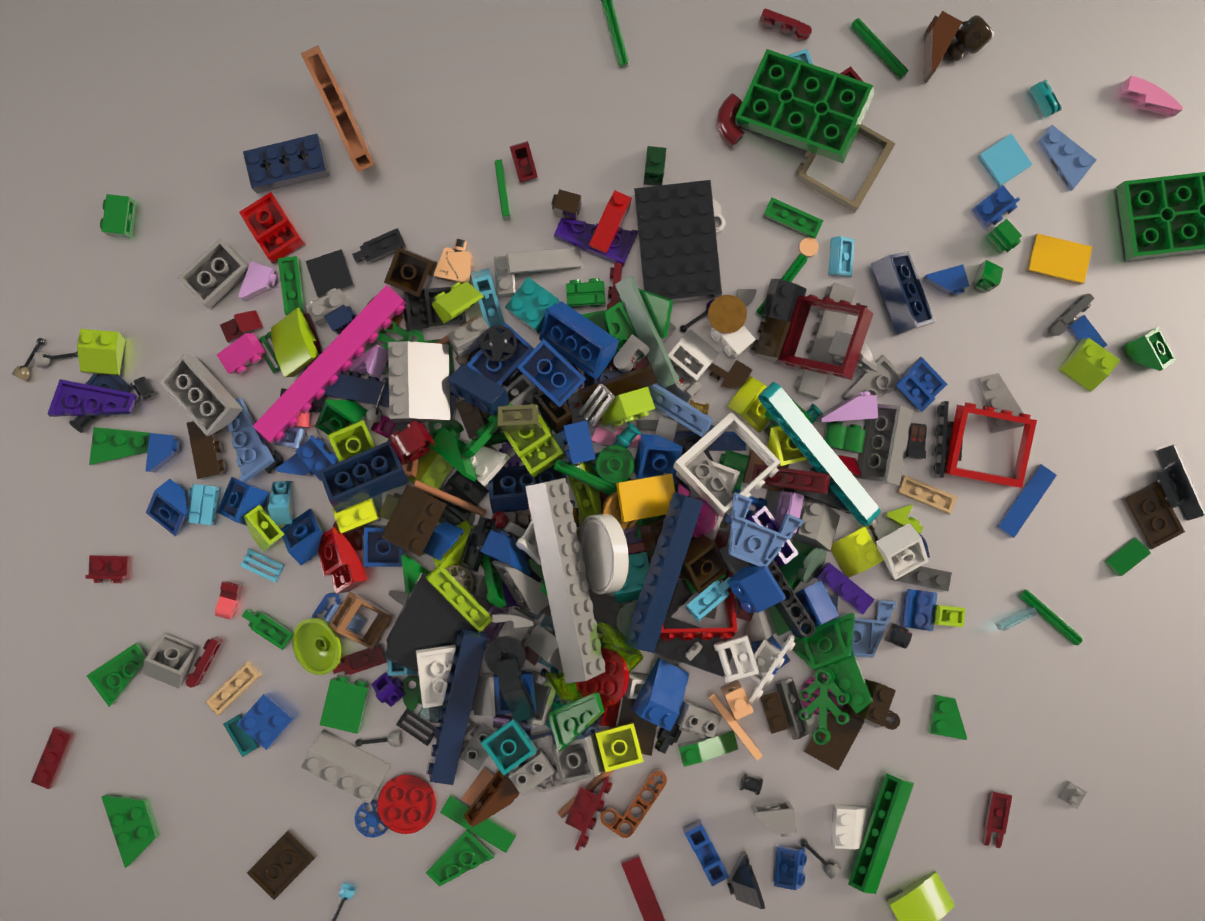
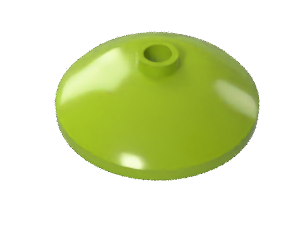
(316, 646)

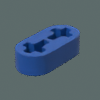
(324, 603)

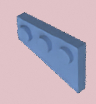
(1067, 155)

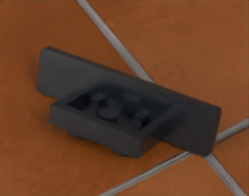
(943, 431)
(1177, 483)

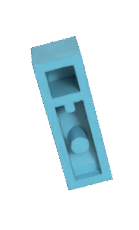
(489, 303)

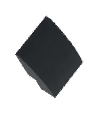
(422, 316)

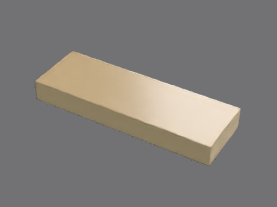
(926, 494)
(233, 688)

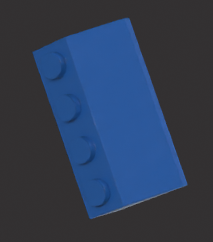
(578, 339)

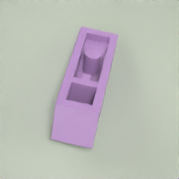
(853, 408)

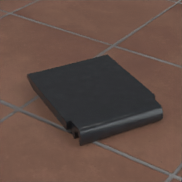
(425, 623)

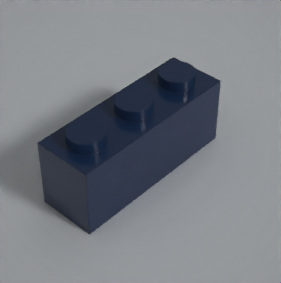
(478, 390)

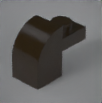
(734, 378)

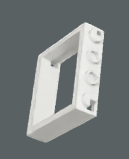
(750, 439)

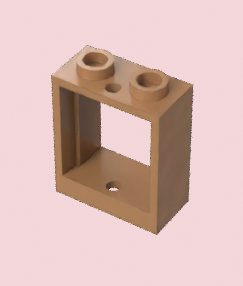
(346, 613)

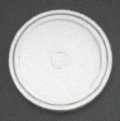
(604, 553)

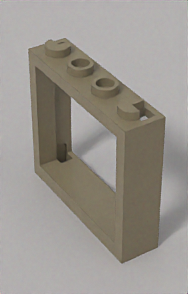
(872, 137)

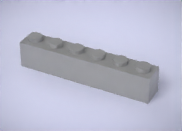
(812, 383)

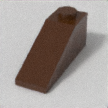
(495, 797)

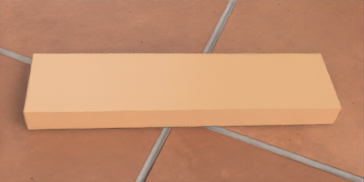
(735, 726)

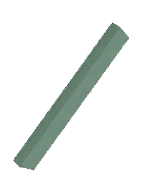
(646, 331)

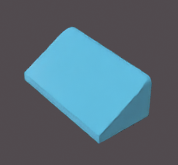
(841, 256)

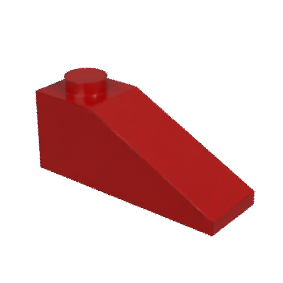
(610, 221)

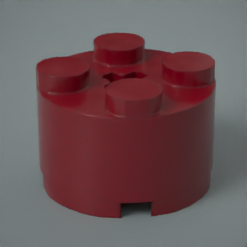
(411, 442)

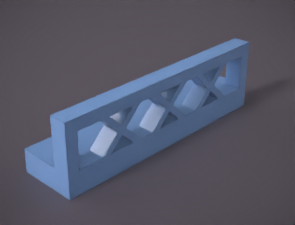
(680, 410)

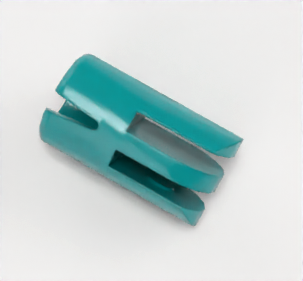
(1045, 98)

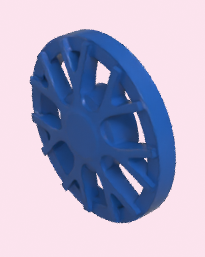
(371, 819)

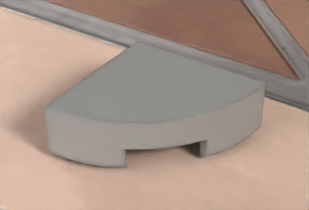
(746, 295)
(693, 651)

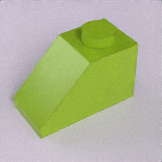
(262, 528)

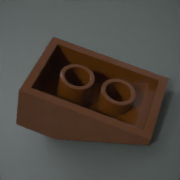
(939, 37)

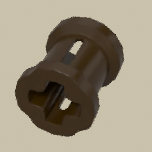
(896, 721)

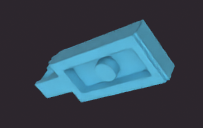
(708, 599)

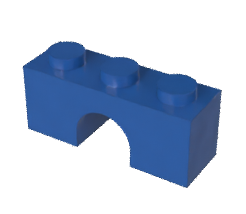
(706, 853)

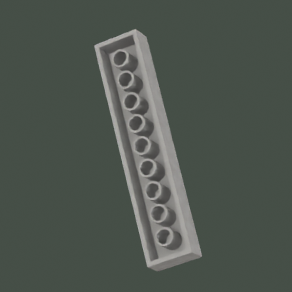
(565, 580)

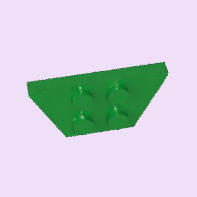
(828, 644)
(130, 825)

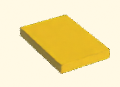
(1059, 258)
(645, 497)

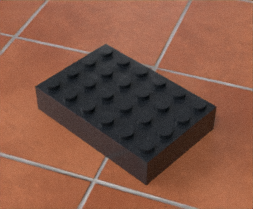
(678, 241)

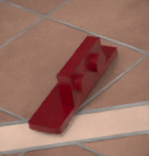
(585, 809)

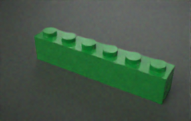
(881, 834)

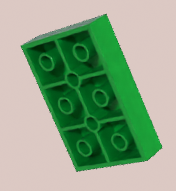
(805, 105)
(1162, 215)

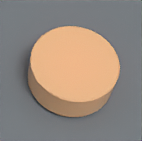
(808, 247)

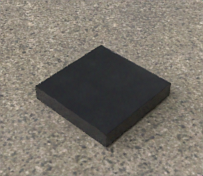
(329, 272)

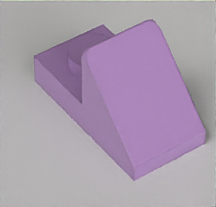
(371, 362)

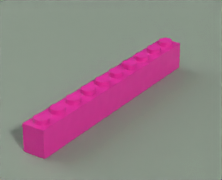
(330, 364)

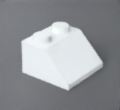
(902, 551)
(849, 825)

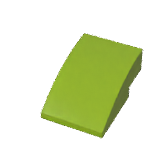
(293, 343)
(536, 447)
(922, 900)

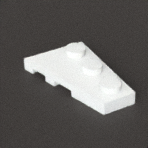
(487, 463)
(433, 673)

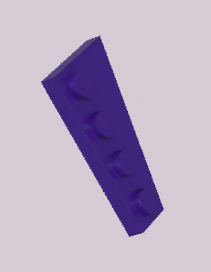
(580, 234)
(86, 400)

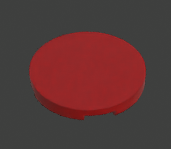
(610, 684)
(406, 804)

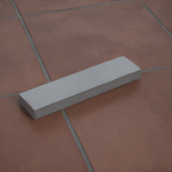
(543, 260)

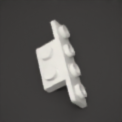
(767, 659)

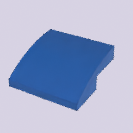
(921, 384)

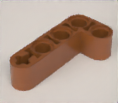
(637, 801)

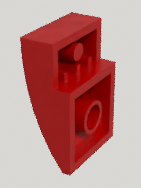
(271, 227)
(340, 561)

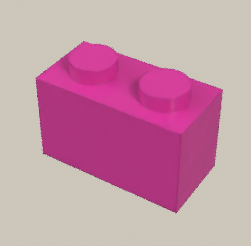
(241, 353)

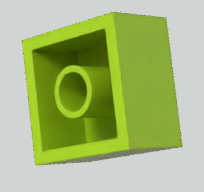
(627, 407)

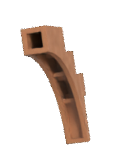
(338, 108)

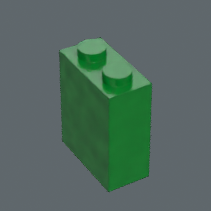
(345, 704)

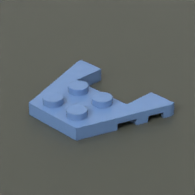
(755, 542)
(869, 632)

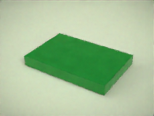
(659, 310)

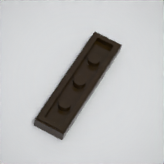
(622, 384)

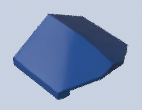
(442, 540)

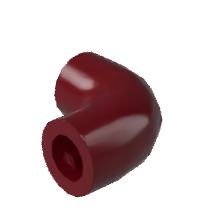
(727, 122)

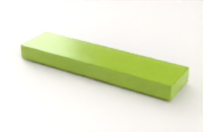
(459, 598)

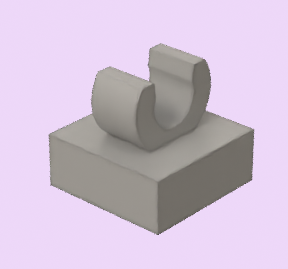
(1072, 794)

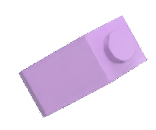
(257, 281)

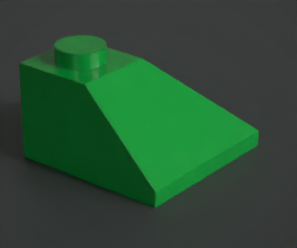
(1151, 350)
(339, 414)
(411, 571)

